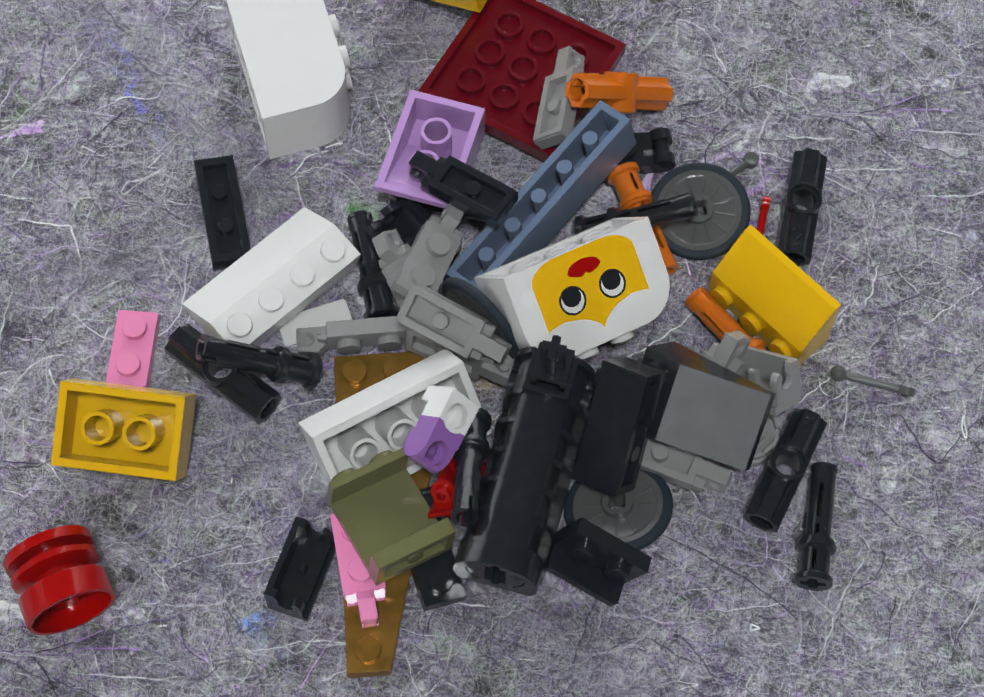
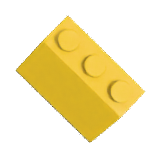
(773, 297)

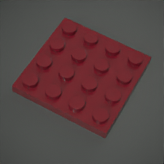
(504, 60)

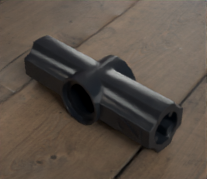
(803, 189)
(239, 387)
(777, 489)

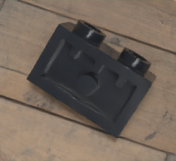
(594, 560)

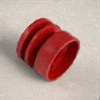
(58, 579)

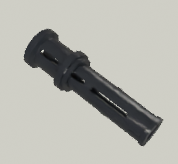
(658, 212)
(372, 283)
(276, 363)
(469, 468)
(814, 545)

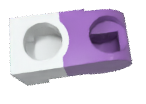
(440, 427)

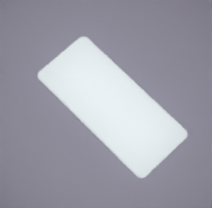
(315, 317)

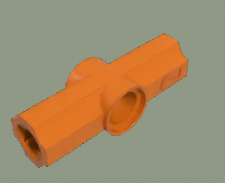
(619, 90)

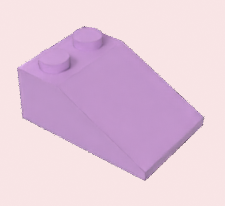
(436, 129)

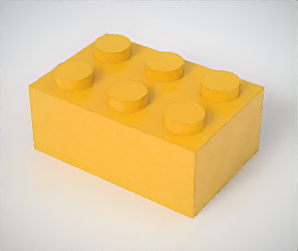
(123, 429)

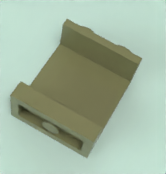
(387, 516)

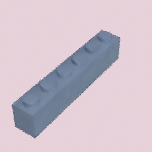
(551, 193)

